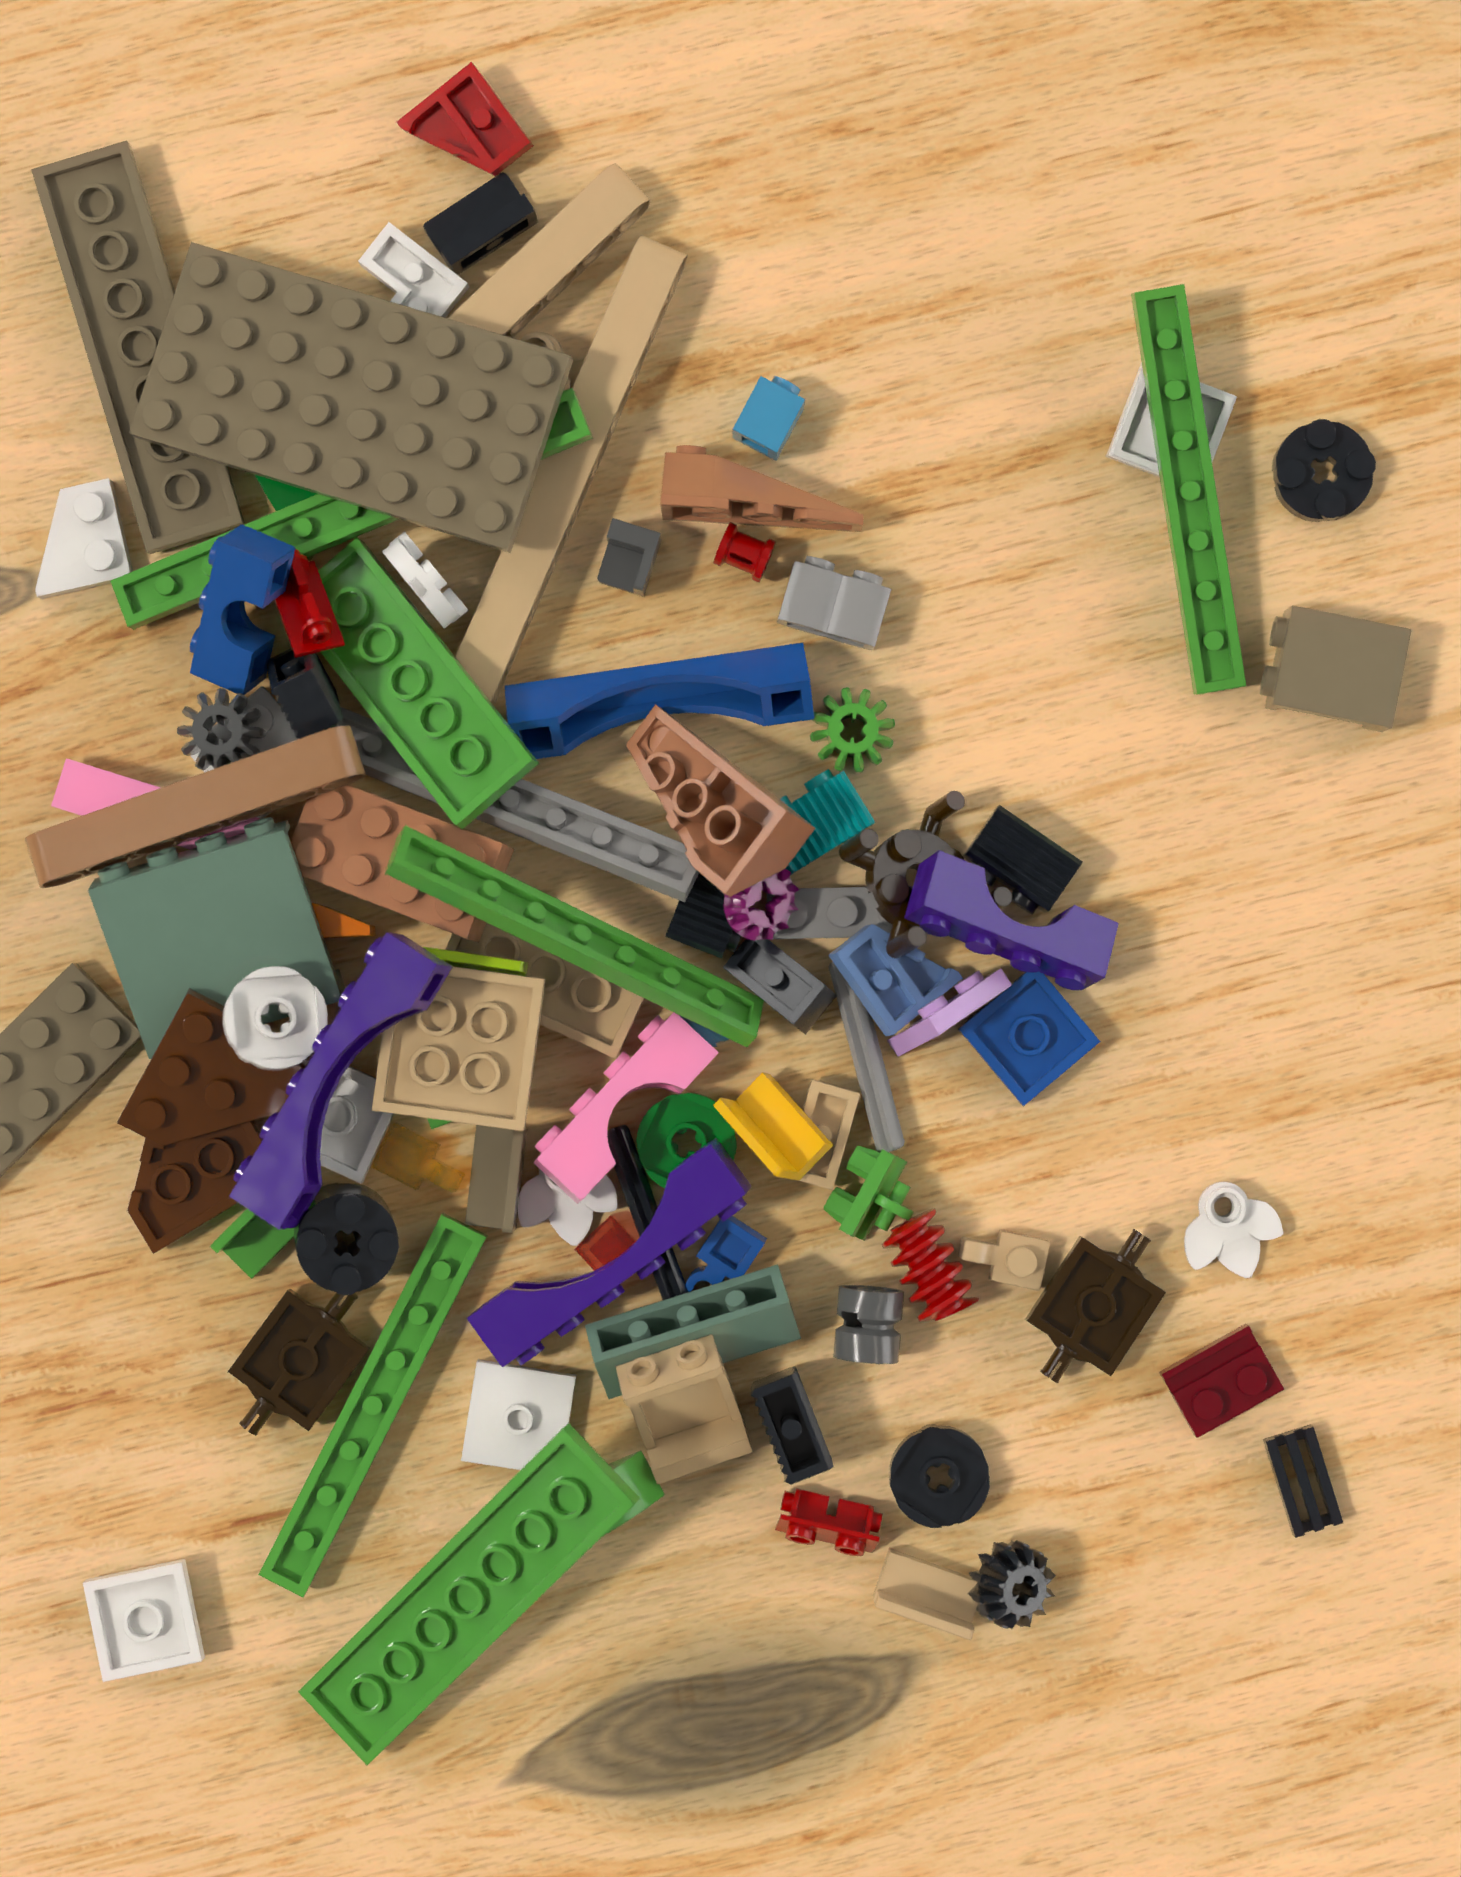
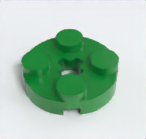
(673, 1116)

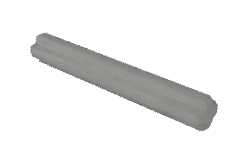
(868, 1066)

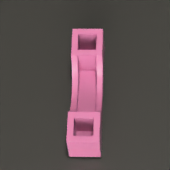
(667, 1060)

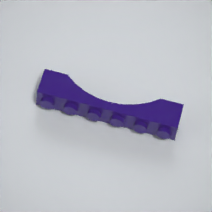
(286, 1167)
(529, 1311)

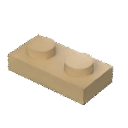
(833, 1113)

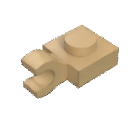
(1013, 1259)

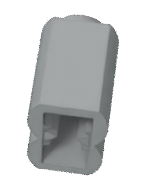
(834, 604)

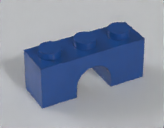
(227, 643)

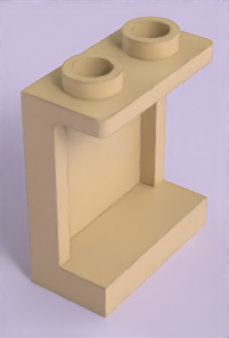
(684, 1408)

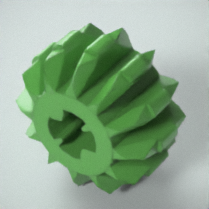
(869, 732)

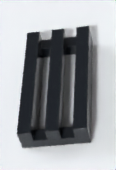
(1316, 1521)

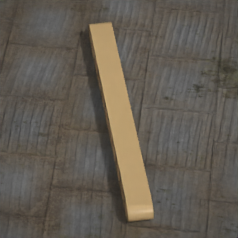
(566, 476)

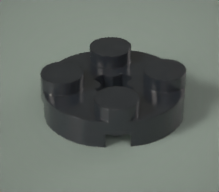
(1351, 464)
(945, 1504)

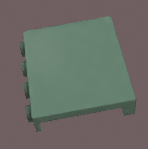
(209, 923)

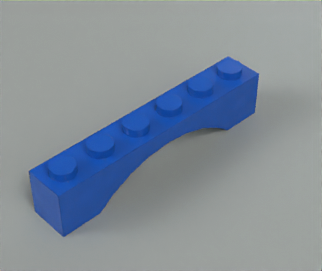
(751, 685)

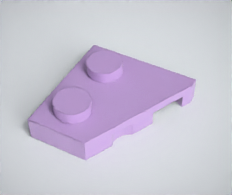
(943, 1014)

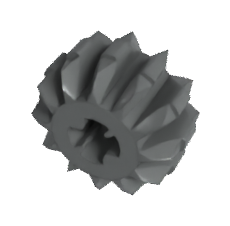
(204, 738)

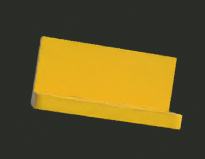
(775, 1128)

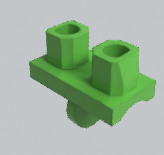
(860, 1212)

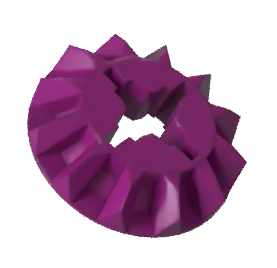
(754, 922)

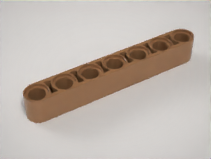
(196, 806)

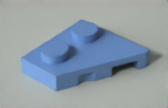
(890, 986)

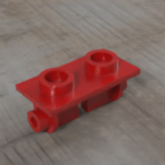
(307, 610)
(846, 1529)

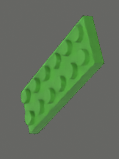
(419, 690)

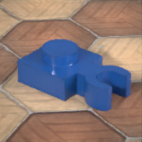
(727, 1252)

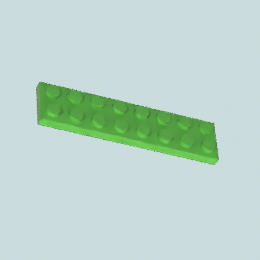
(469, 1593)

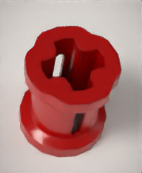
(744, 552)

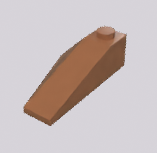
(721, 491)
(723, 816)

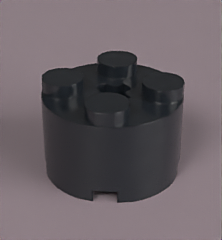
(346, 1266)

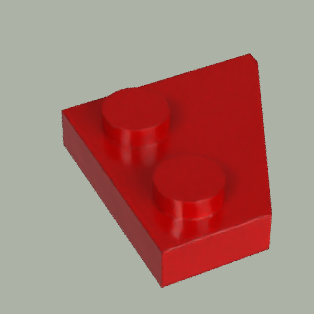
(468, 123)

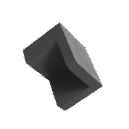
(629, 557)

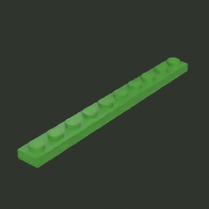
(307, 525)

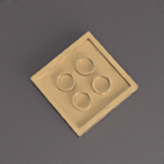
(465, 1053)

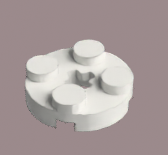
(424, 580)
(251, 1000)

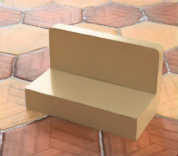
(926, 1594)

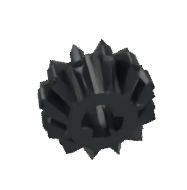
(1011, 1584)

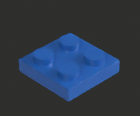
(1029, 1035)

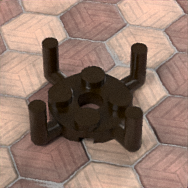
(888, 867)

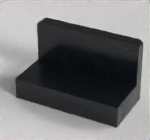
(480, 223)

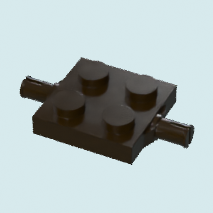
(1095, 1305)
(298, 1360)

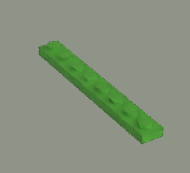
(1188, 489)
(574, 936)
(373, 1405)

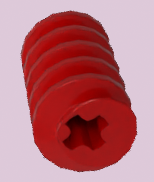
(928, 1267)

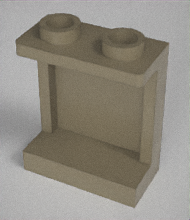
(1336, 667)

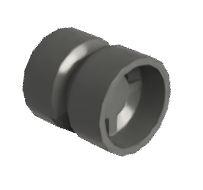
(868, 1324)

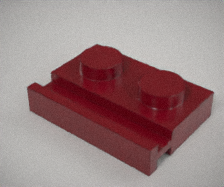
(1221, 1380)

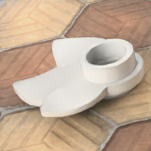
(544, 1200)
(1233, 1236)

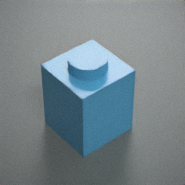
(769, 416)

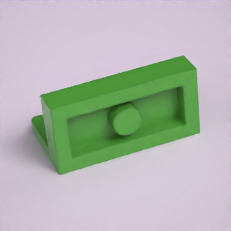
(252, 1242)

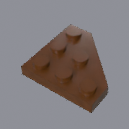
(199, 1081)
(188, 1182)

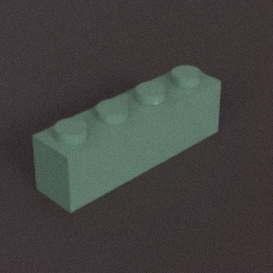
(740, 1313)

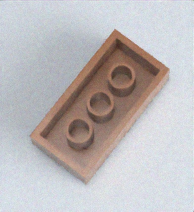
(348, 842)

